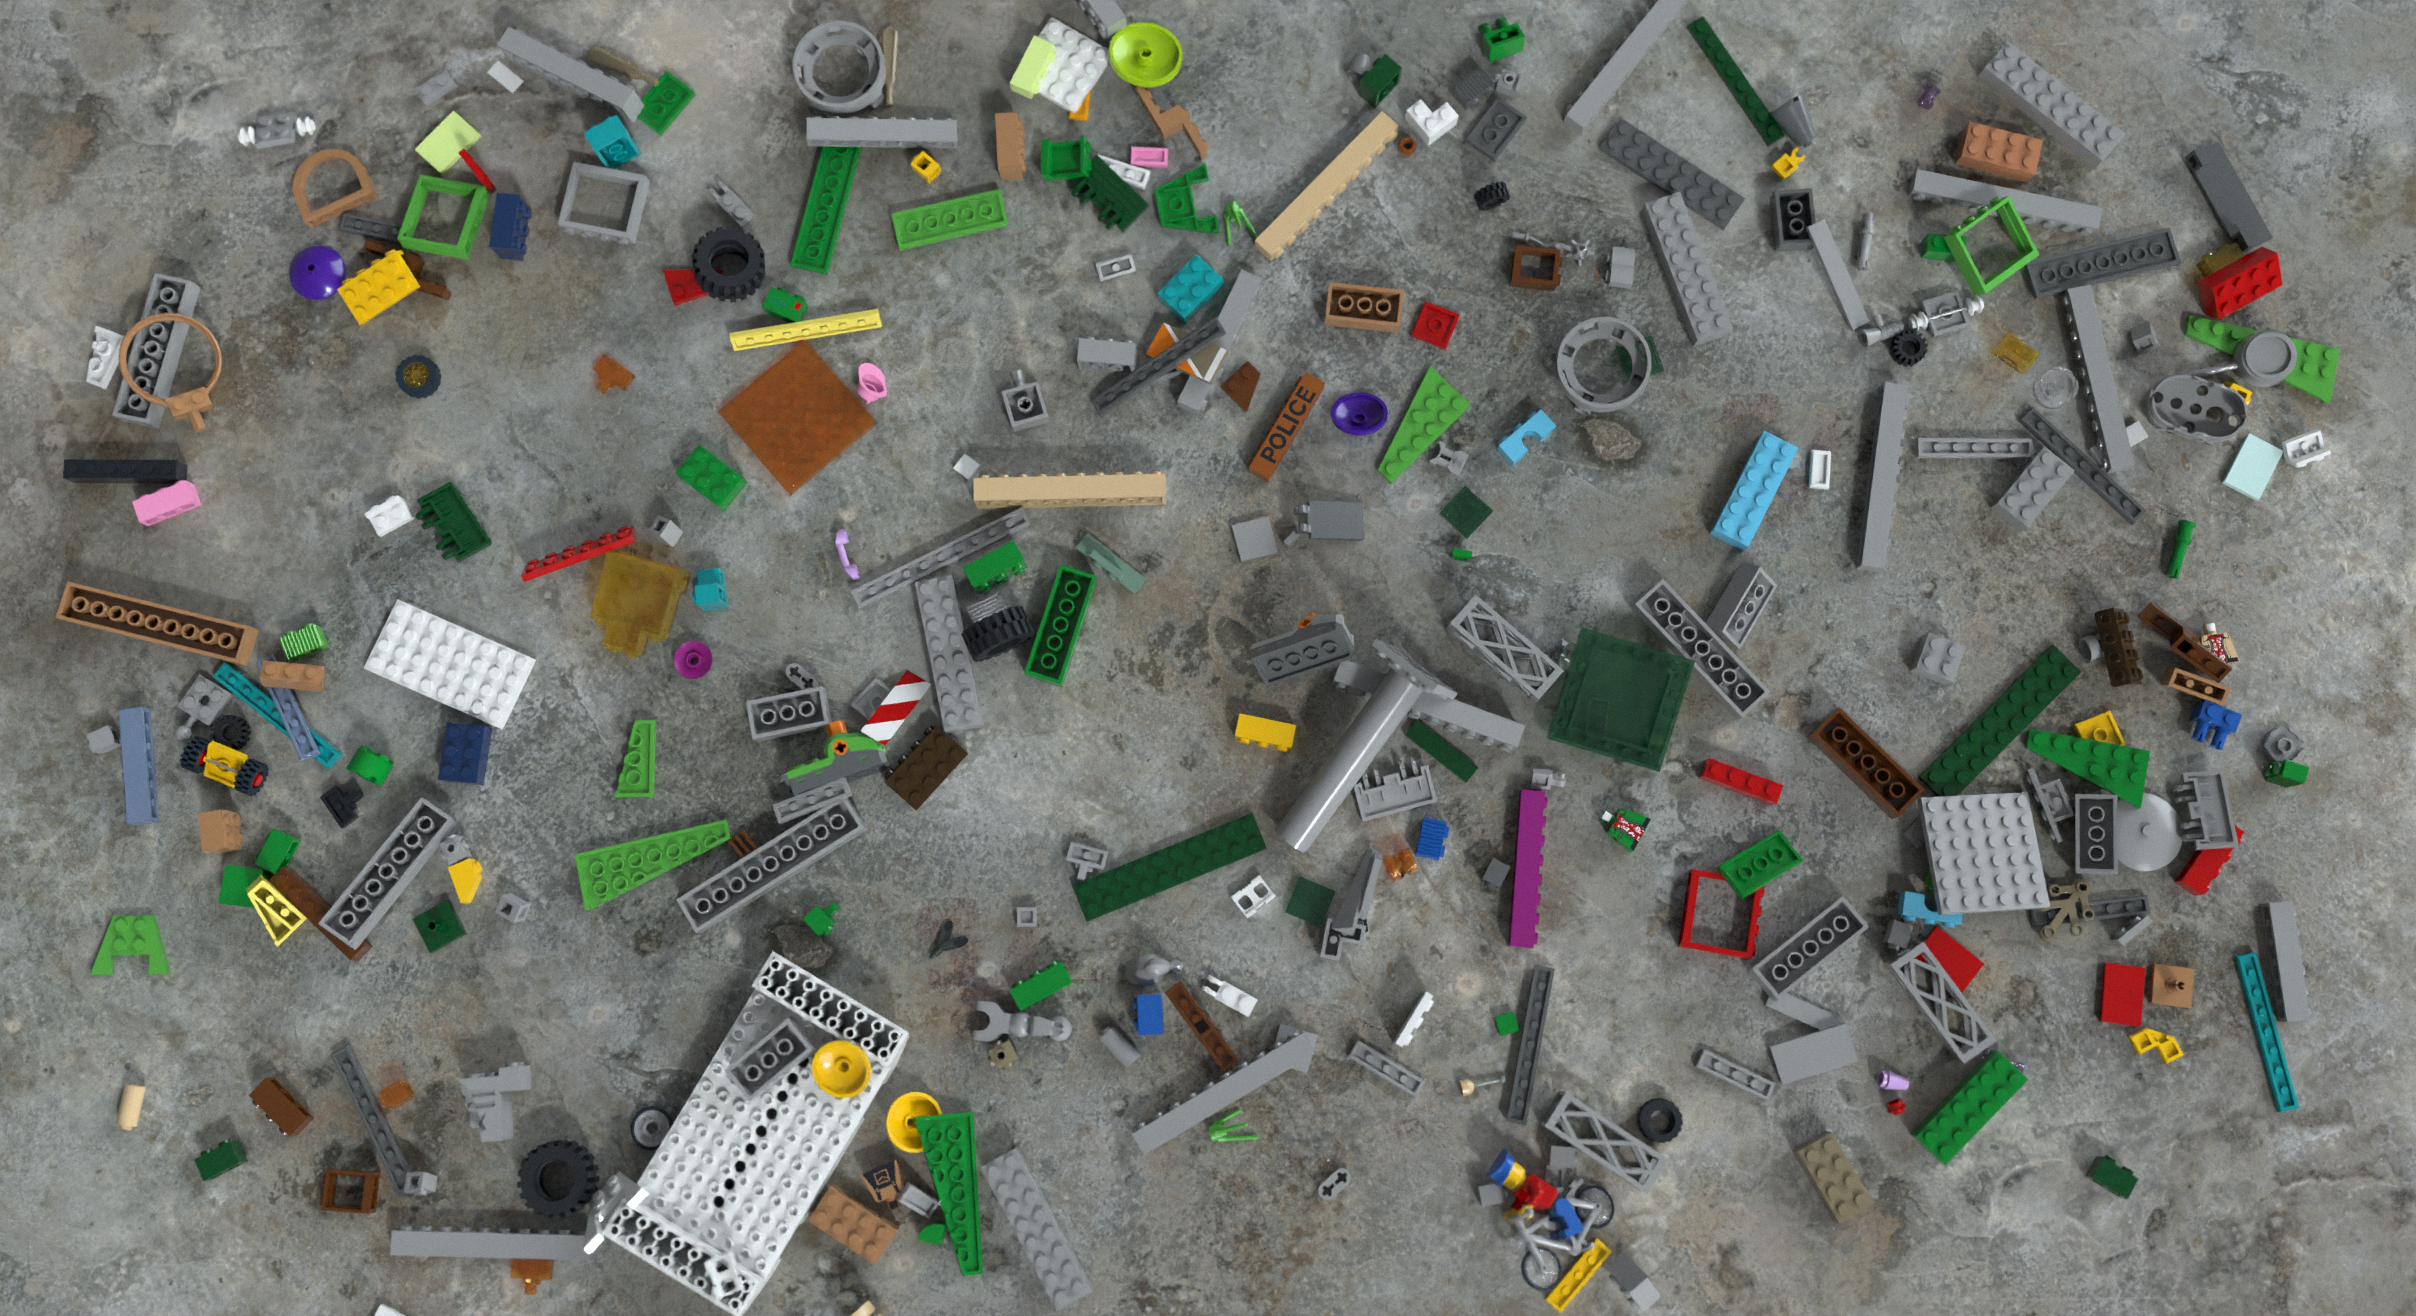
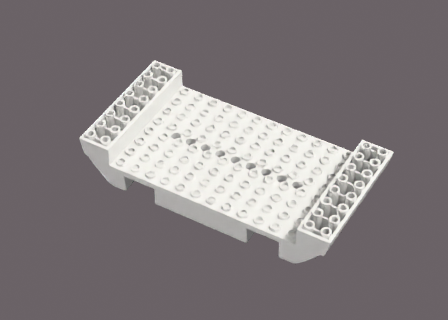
(677, 1220)

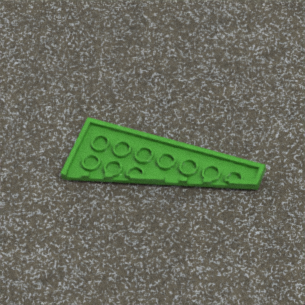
(2314, 364)
(624, 866)

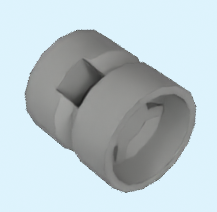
(2091, 647)

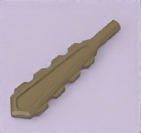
(889, 40)
(610, 62)

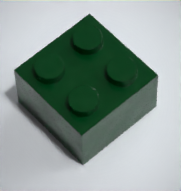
(1379, 80)

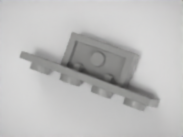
(2053, 800)

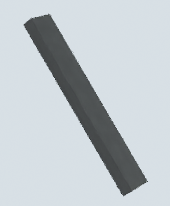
(2102, 909)

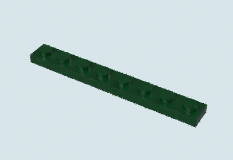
(1735, 81)

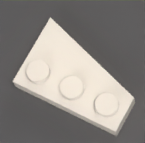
(104, 358)

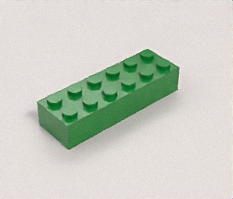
(1061, 626)
(1969, 1106)

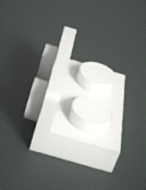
(389, 515)

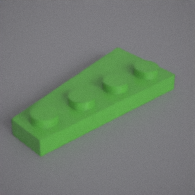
(639, 763)

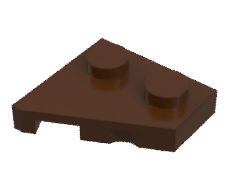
(1242, 385)

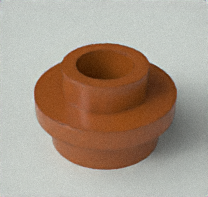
(1407, 141)

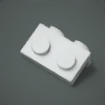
(2304, 449)

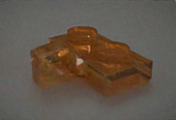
(611, 375)
(532, 1272)

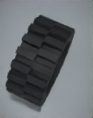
(998, 633)

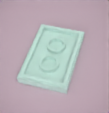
(2252, 467)

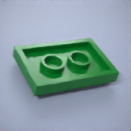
(664, 103)

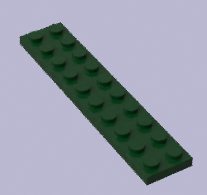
(2000, 724)
(1169, 867)

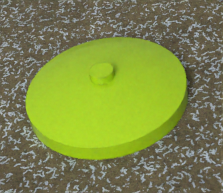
(1145, 54)

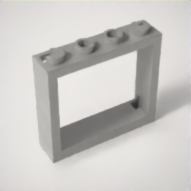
(606, 174)

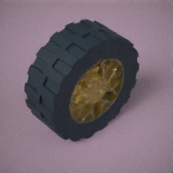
(418, 376)

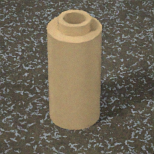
(130, 1106)

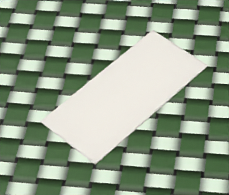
(505, 76)

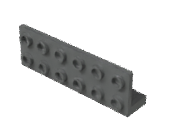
(2228, 196)

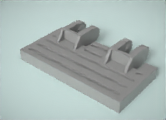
(1395, 793)
(2211, 807)

